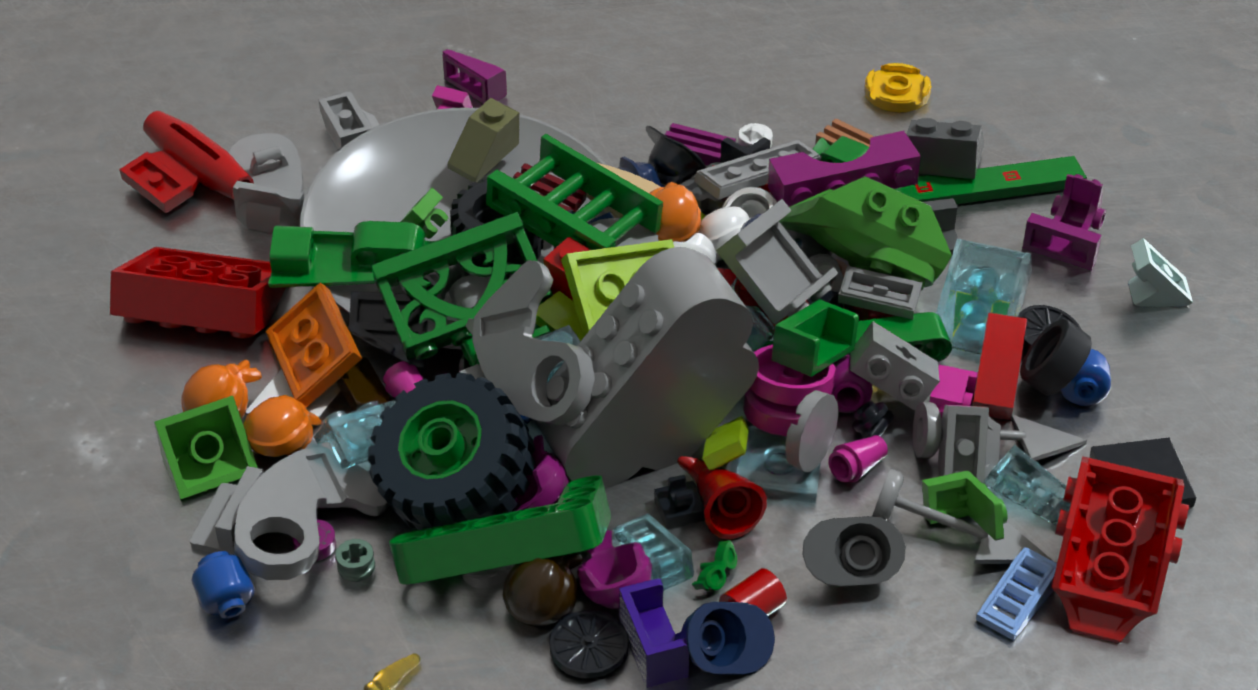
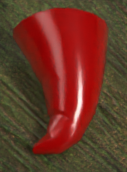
(729, 500)

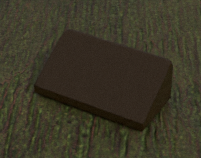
(362, 385)

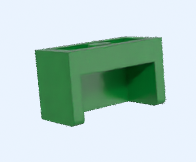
(815, 337)

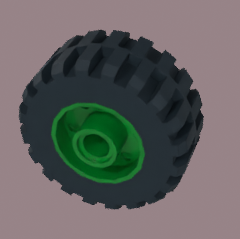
(451, 452)

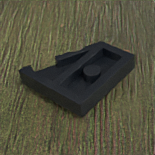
(373, 324)

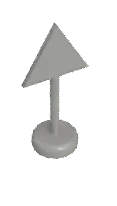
(1036, 438)
(989, 550)

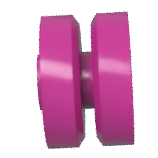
(778, 392)

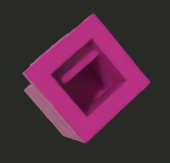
(955, 387)

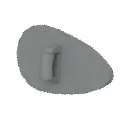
(270, 160)

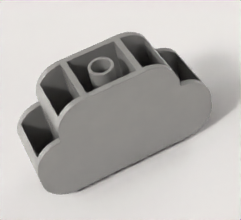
(664, 368)

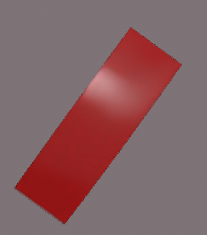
(1000, 365)

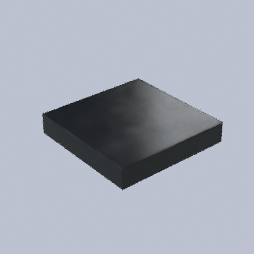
(1148, 455)

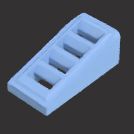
(1030, 570)

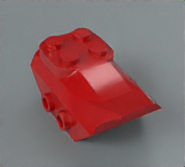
(1116, 546)

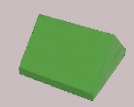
(204, 447)

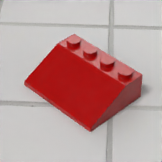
(195, 291)

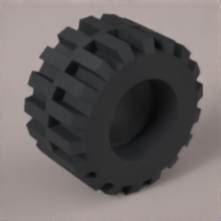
(471, 211)

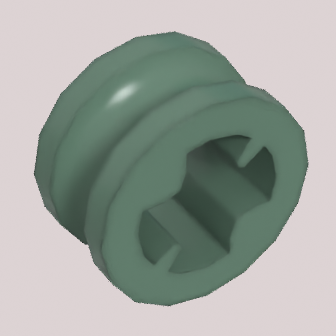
(352, 549)

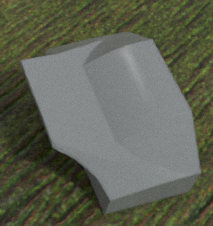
(345, 118)
(265, 206)
(968, 441)

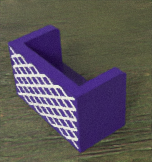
(651, 634)

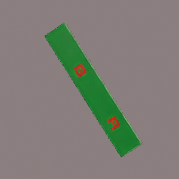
(997, 181)

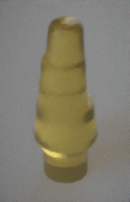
(391, 676)

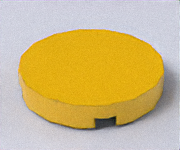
(897, 88)

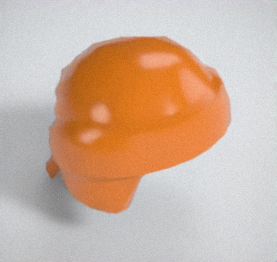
(679, 214)
(219, 382)
(280, 426)

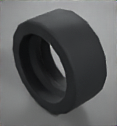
(1055, 357)

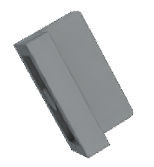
(217, 525)

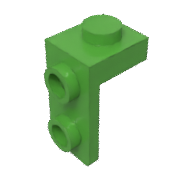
(964, 496)

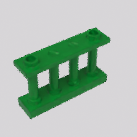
(554, 224)

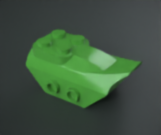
(875, 230)

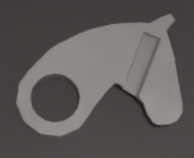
(522, 363)
(287, 501)

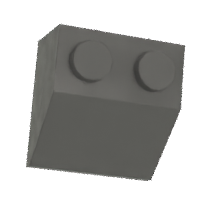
(947, 147)

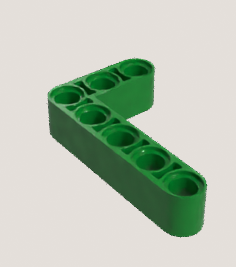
(508, 538)

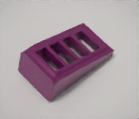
(475, 76)

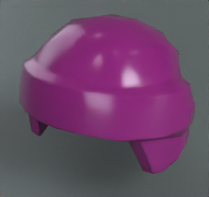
(546, 480)
(612, 569)

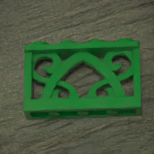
(411, 267)

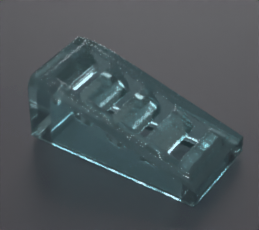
(1027, 469)
(668, 555)

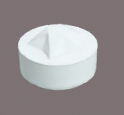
(754, 132)

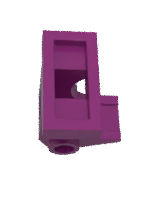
(1070, 233)

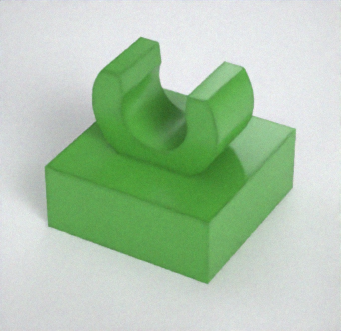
(424, 211)

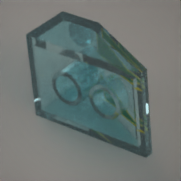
(979, 283)

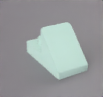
(1156, 279)

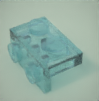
(351, 432)

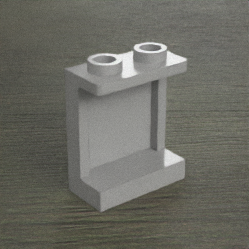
(774, 266)

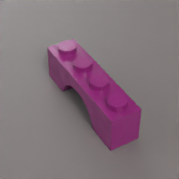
(888, 161)

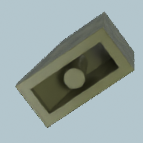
(485, 140)

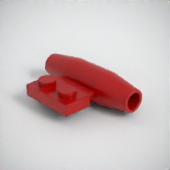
(181, 164)

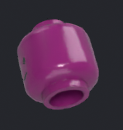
(849, 388)

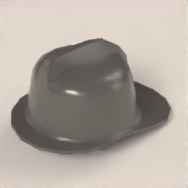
(854, 551)

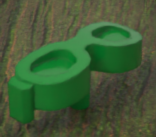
(713, 573)

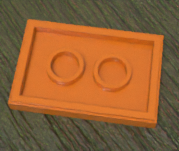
(313, 345)

